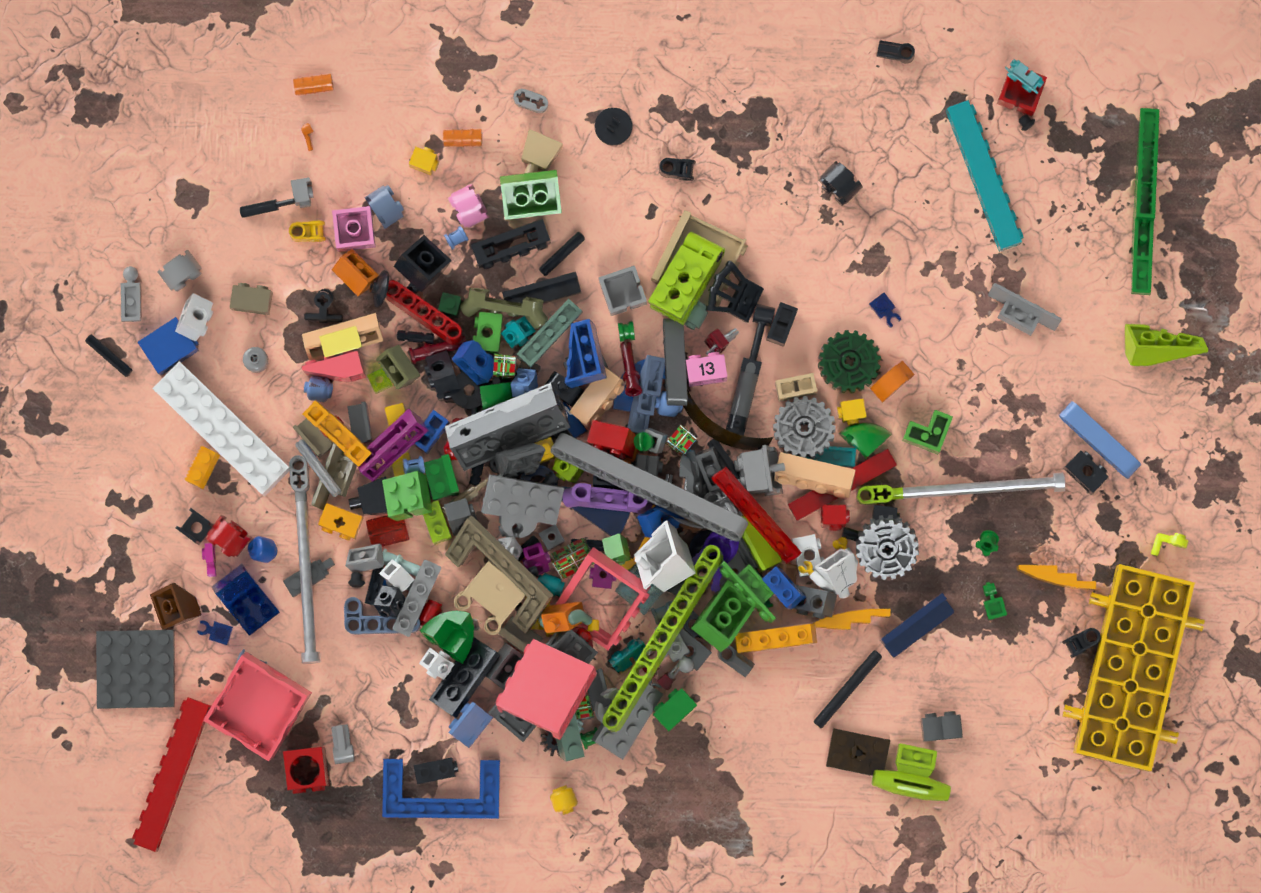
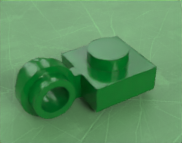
(995, 606)

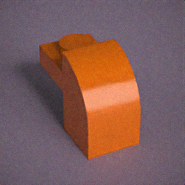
(892, 381)

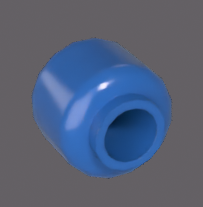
(262, 549)

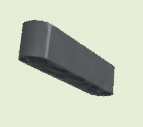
(674, 363)

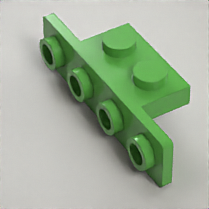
(752, 586)

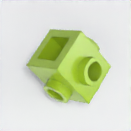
(567, 471)

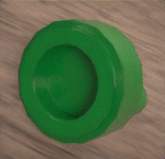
(643, 441)

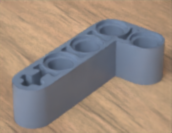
(364, 620)

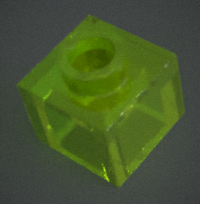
(379, 387)

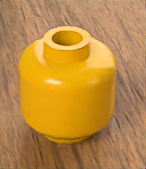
(563, 799)

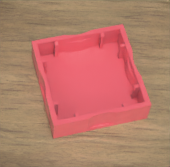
(257, 706)

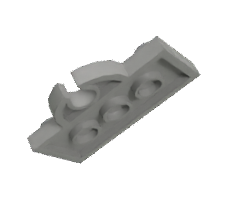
(521, 503)
(622, 740)

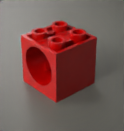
(291, 759)

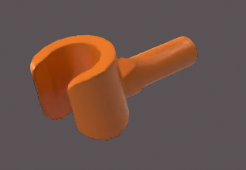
(306, 130)

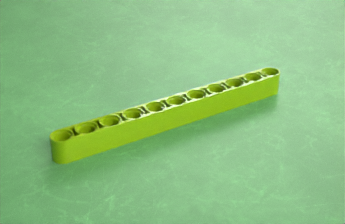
(662, 648)

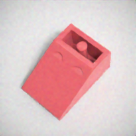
(340, 368)

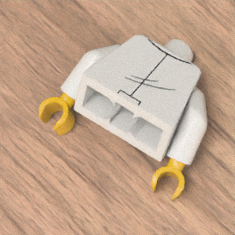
(836, 571)

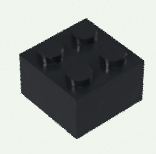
(422, 263)

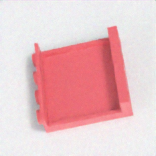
(546, 688)

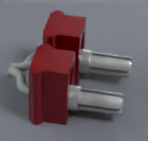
(718, 342)
(668, 678)

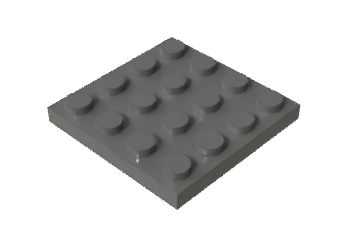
(135, 669)

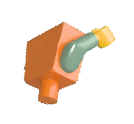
(566, 617)

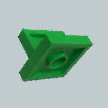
(441, 478)

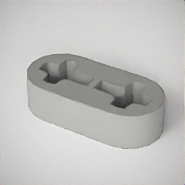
(528, 104)

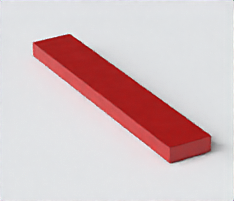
(863, 473)
(756, 515)

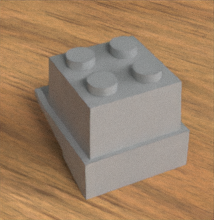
(758, 471)

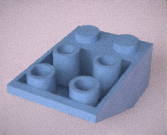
(470, 724)

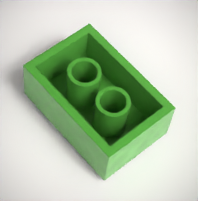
(530, 194)
(723, 617)

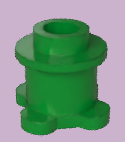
(988, 542)

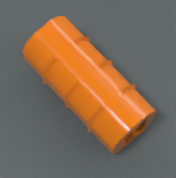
(313, 84)
(462, 138)

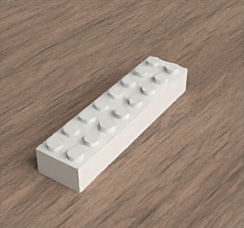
(221, 428)

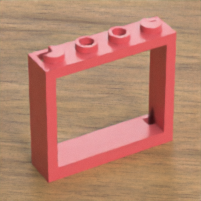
(601, 636)

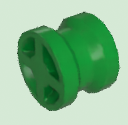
(626, 331)

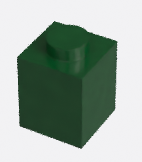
(450, 305)

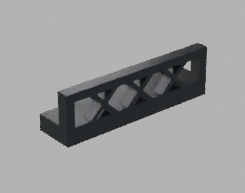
(546, 290)

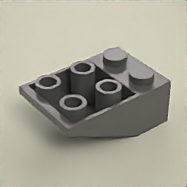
(519, 460)

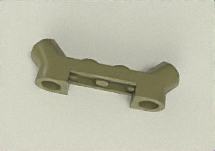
(530, 308)

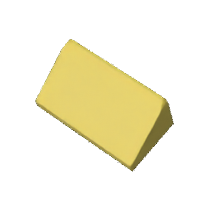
(340, 341)

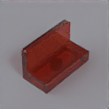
(386, 531)

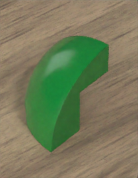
(495, 394)
(865, 437)
(451, 632)

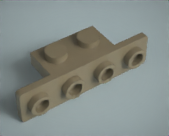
(341, 471)

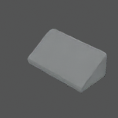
(365, 558)

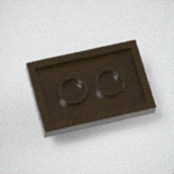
(857, 752)

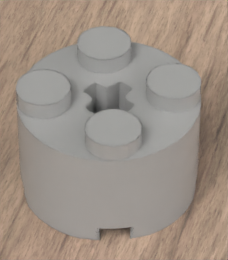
(180, 270)

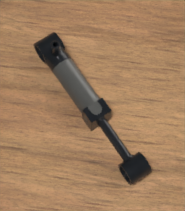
(749, 374)

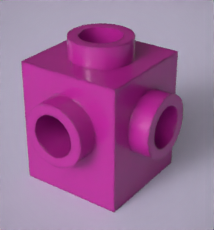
(536, 557)
(598, 581)

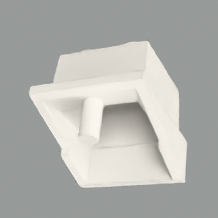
(664, 559)

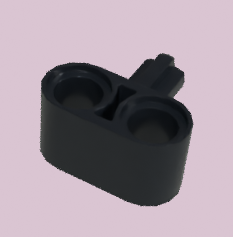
(565, 393)

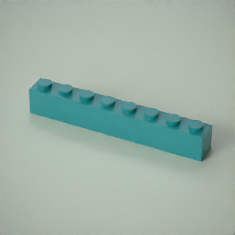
(983, 175)

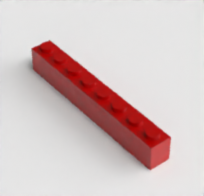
(172, 774)

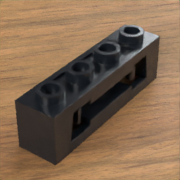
(521, 249)

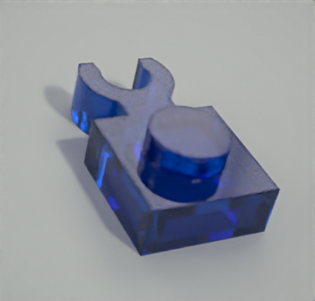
(883, 307)
(218, 633)

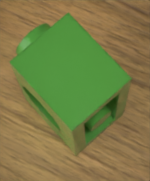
(494, 322)

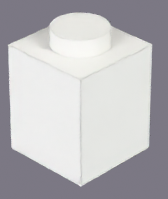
(396, 575)

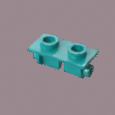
(1018, 72)
(620, 659)

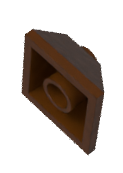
(174, 606)

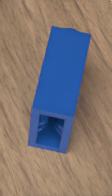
(167, 347)

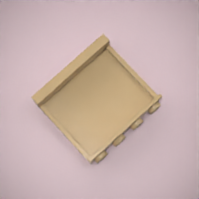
(733, 247)

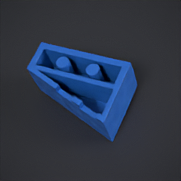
(585, 356)

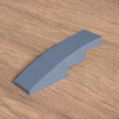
(644, 404)

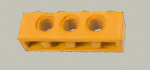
(776, 638)

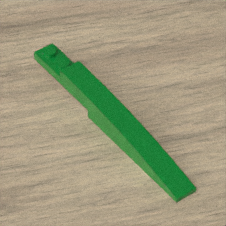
(1144, 201)

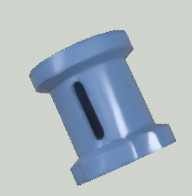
(456, 237)
(414, 465)

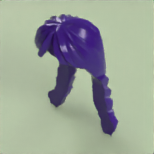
(726, 546)

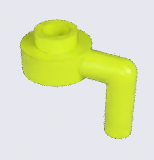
(1177, 540)

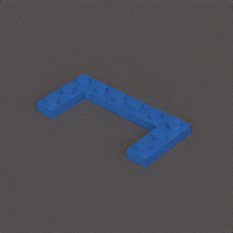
(398, 807)

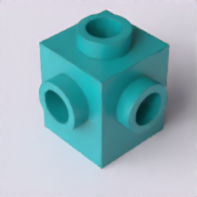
(518, 332)

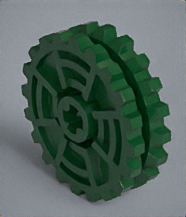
(843, 375)

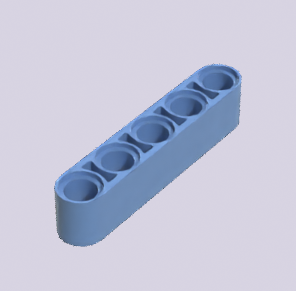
(1099, 440)

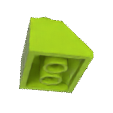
(760, 549)

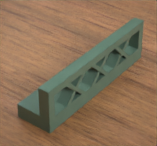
(549, 333)

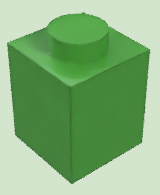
(616, 548)

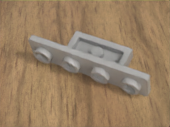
(1021, 312)
(416, 598)

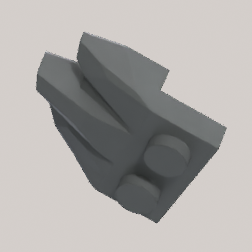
(692, 473)

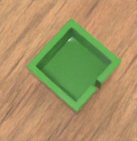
(407, 493)

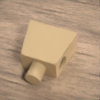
(539, 151)

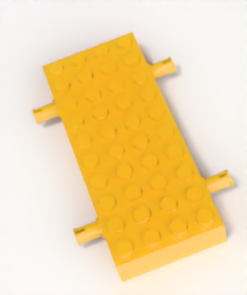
(1133, 667)

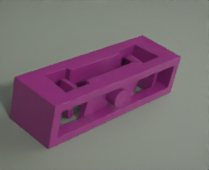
(392, 444)

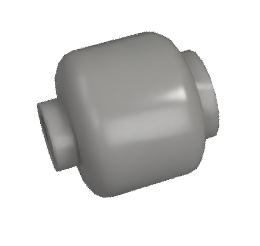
(258, 366)

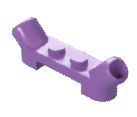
(602, 498)

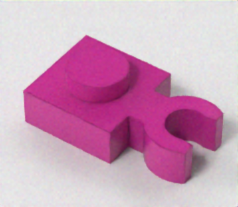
(208, 554)

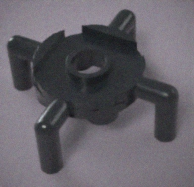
(464, 401)

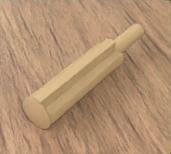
(469, 493)

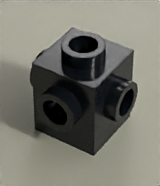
(389, 601)

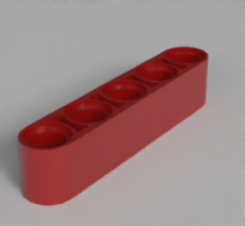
(426, 320)

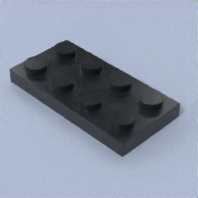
(464, 678)

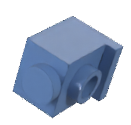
(524, 382)

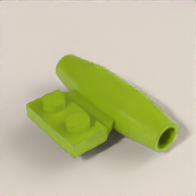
(913, 774)

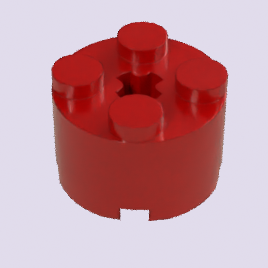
(228, 536)

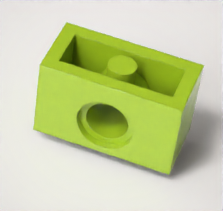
(437, 524)

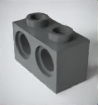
(813, 600)

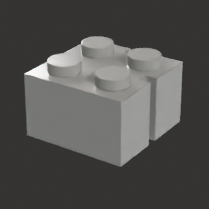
(621, 290)

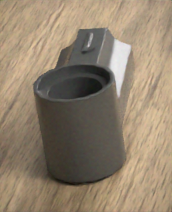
(737, 662)

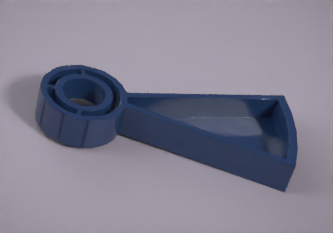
(609, 521)

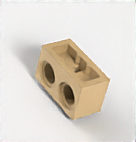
(796, 387)

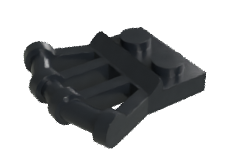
(744, 298)

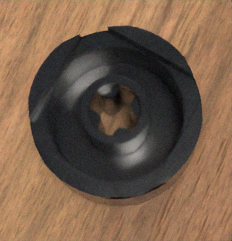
(840, 182)

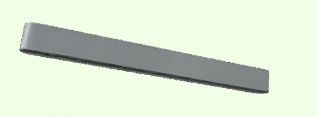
(649, 487)

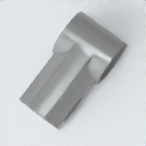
(342, 749)

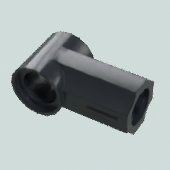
(893, 51)

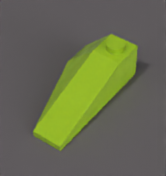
(1153, 347)

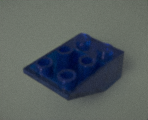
(245, 599)

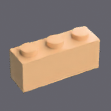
(598, 398)

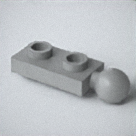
(130, 296)
(679, 651)

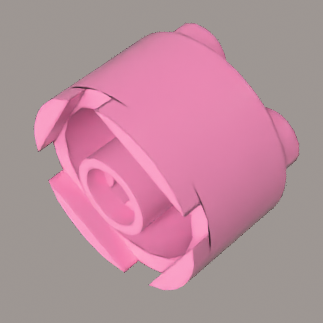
(469, 206)

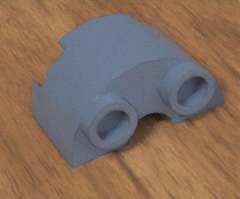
(384, 206)

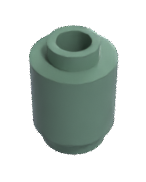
(697, 316)

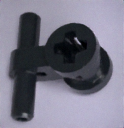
(323, 316)

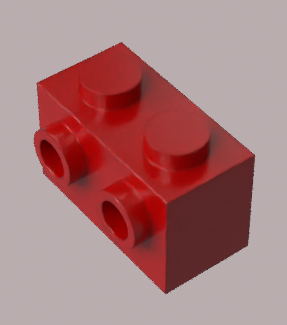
(834, 517)

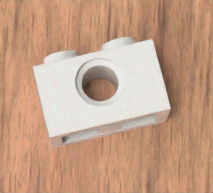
(190, 326)
(808, 543)

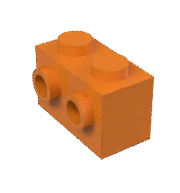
(356, 274)

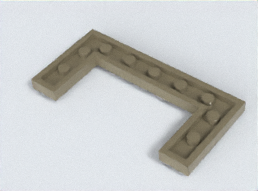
(476, 535)

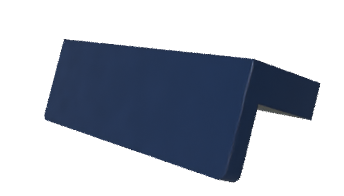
(917, 625)

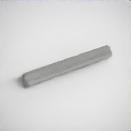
(318, 468)

